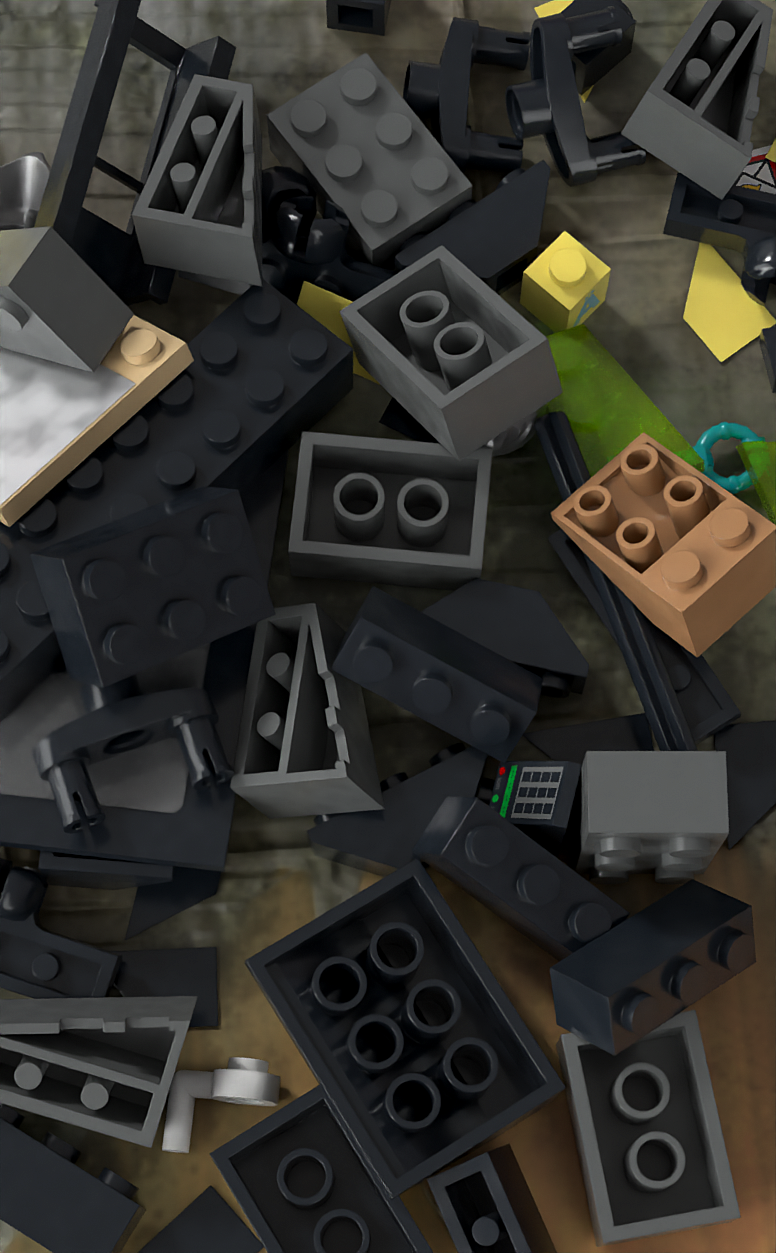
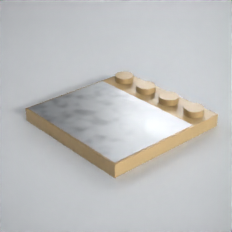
(63, 413)

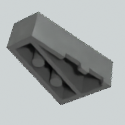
(706, 95)
(206, 186)
(55, 301)
(302, 724)
(93, 1059)

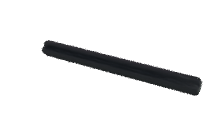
(625, 618)

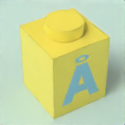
(564, 284)

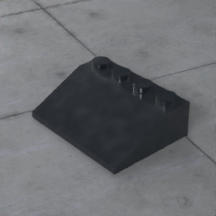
(405, 1028)

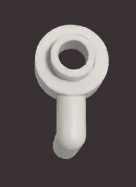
(242, 1083)

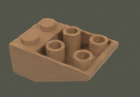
(673, 542)

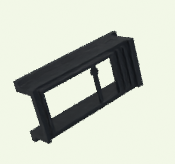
(101, 245)

